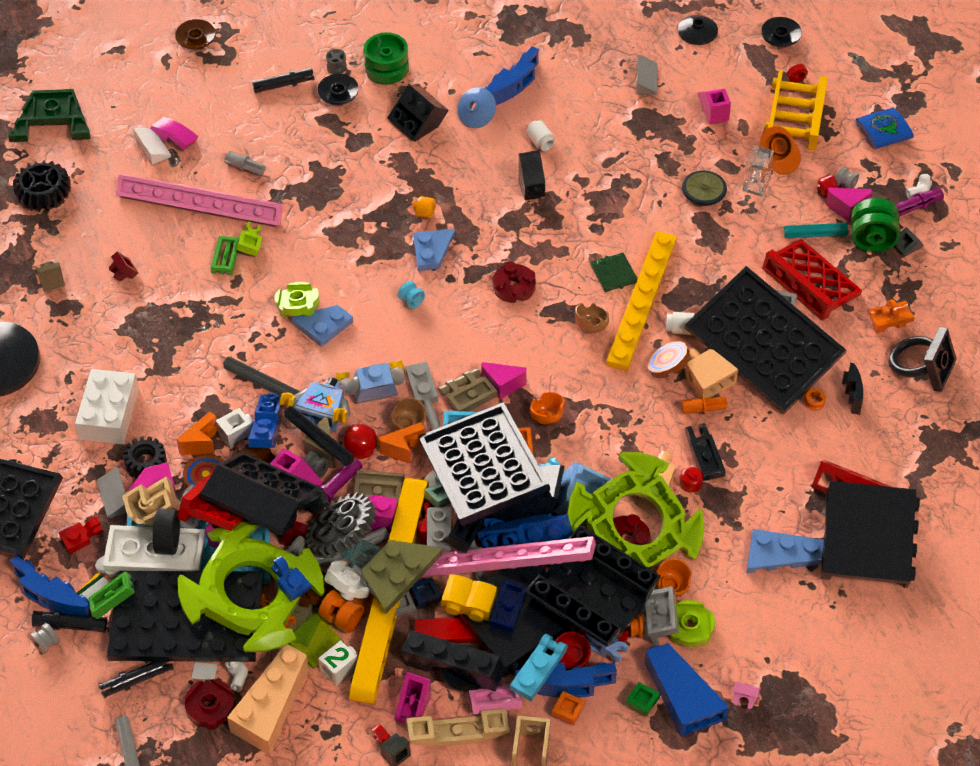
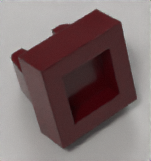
(123, 266)
(298, 529)

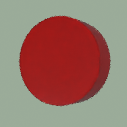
(797, 73)

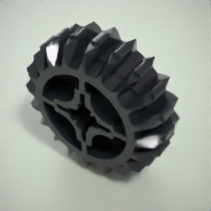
(41, 180)

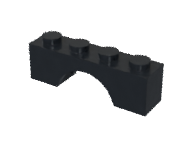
(477, 666)

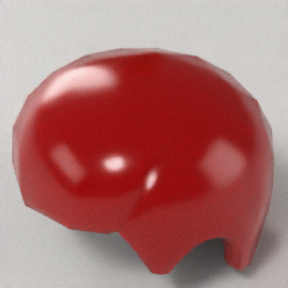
(360, 440)
(578, 649)

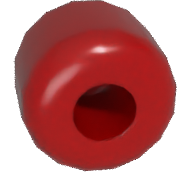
(826, 182)
(691, 479)

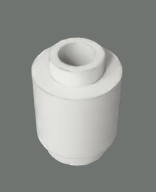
(540, 135)
(677, 321)

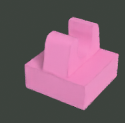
(744, 690)

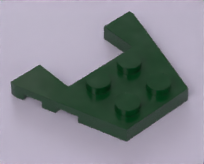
(50, 108)

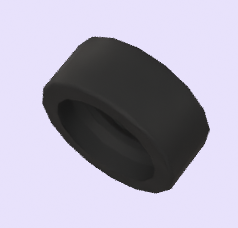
(166, 531)

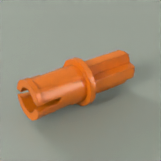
(704, 404)

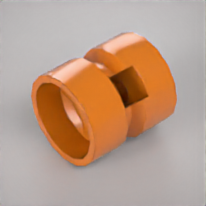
(343, 612)

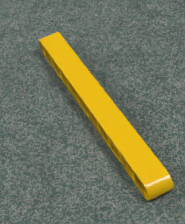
(381, 625)

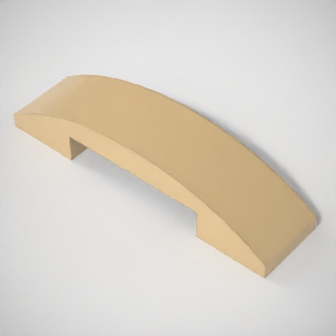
(458, 730)

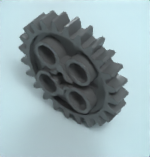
(340, 525)

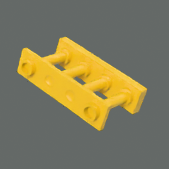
(815, 105)

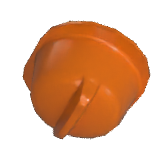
(786, 152)

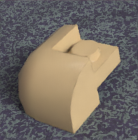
(143, 502)

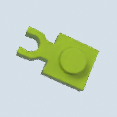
(249, 240)

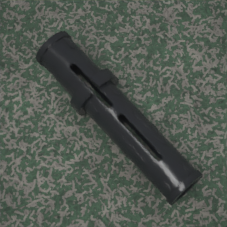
(278, 81)
(68, 621)
(133, 677)

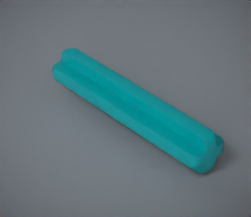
(815, 230)

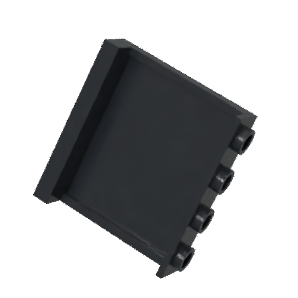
(870, 532)
(531, 625)

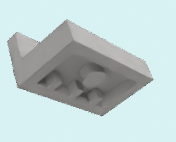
(439, 527)
(661, 614)

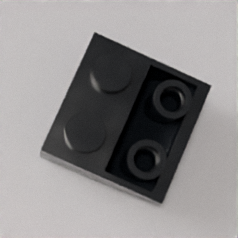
(417, 112)

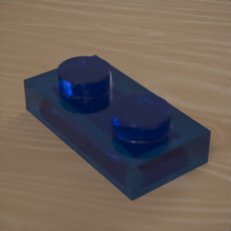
(508, 605)

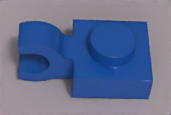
(290, 582)

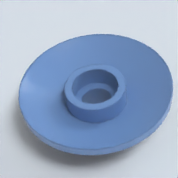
(483, 111)

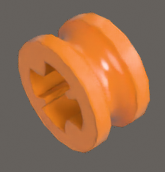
(818, 405)
(636, 627)

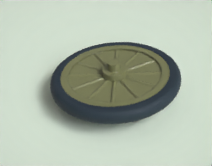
(704, 187)

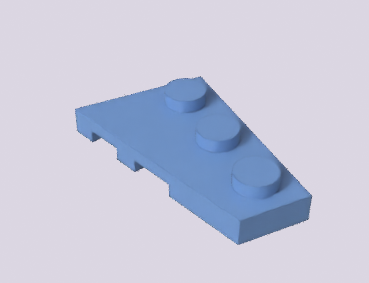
(776, 550)

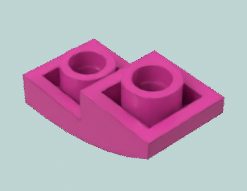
(178, 133)

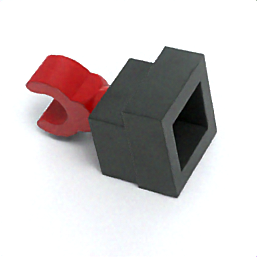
(393, 748)

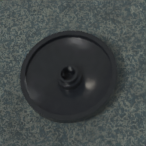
(17, 357)

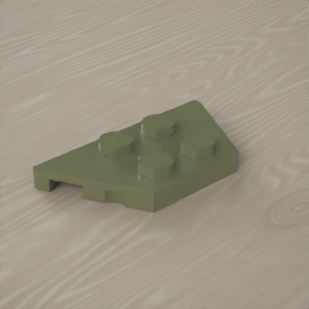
(397, 570)

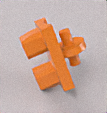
(891, 315)

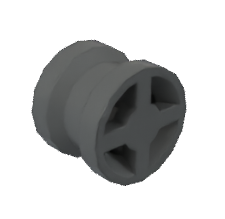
(336, 61)
(317, 464)

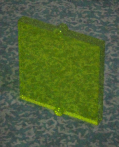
(314, 639)

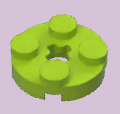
(291, 306)
(696, 635)

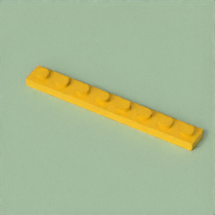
(641, 301)

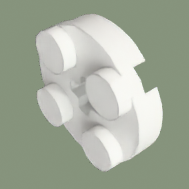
(347, 580)

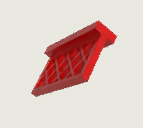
(812, 297)
(195, 506)

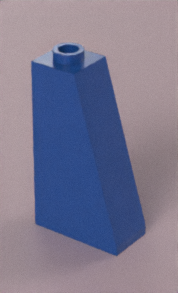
(685, 694)

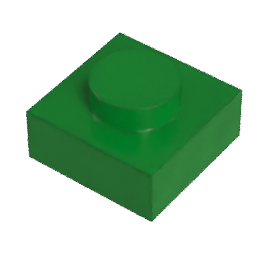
(642, 699)

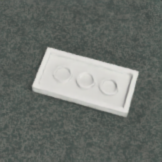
(132, 550)

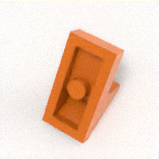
(197, 438)
(398, 442)

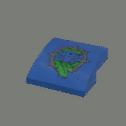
(884, 128)

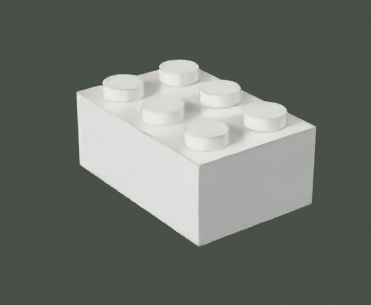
(107, 406)

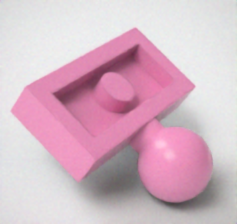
(490, 700)

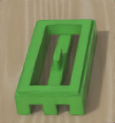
(223, 268)
(111, 595)

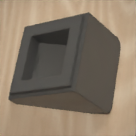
(908, 242)

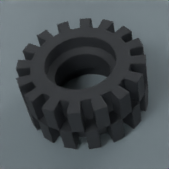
(142, 448)

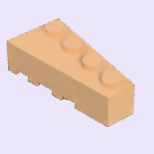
(269, 701)

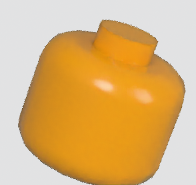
(425, 207)

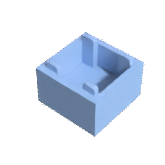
(582, 474)

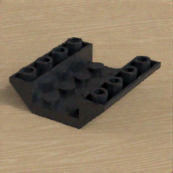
(261, 492)
(598, 593)

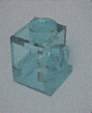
(362, 553)

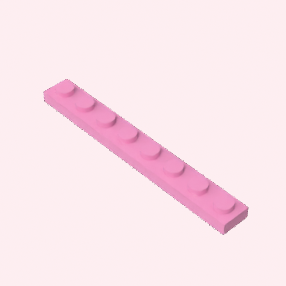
(199, 199)
(513, 556)

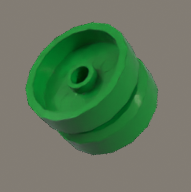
(386, 58)
(875, 225)

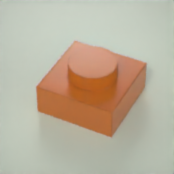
(568, 708)

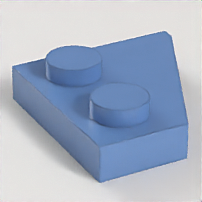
(432, 247)
(323, 324)

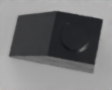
(531, 175)

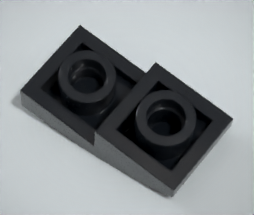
(854, 388)

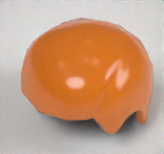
(548, 408)
(675, 574)

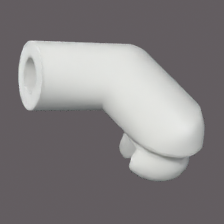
(923, 186)
(239, 673)

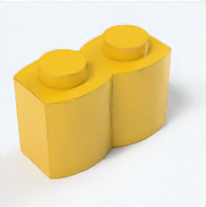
(469, 598)

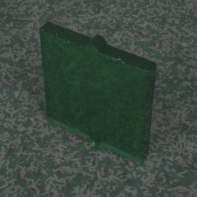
(614, 272)

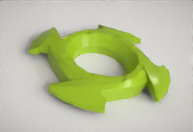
(642, 481)
(210, 597)

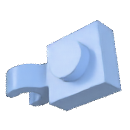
(609, 651)

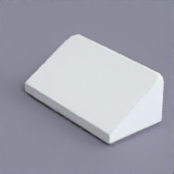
(151, 145)

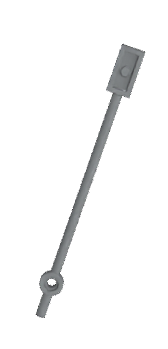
(425, 391)

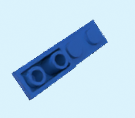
(513, 81)
(267, 422)
(526, 530)
(52, 594)
(578, 680)

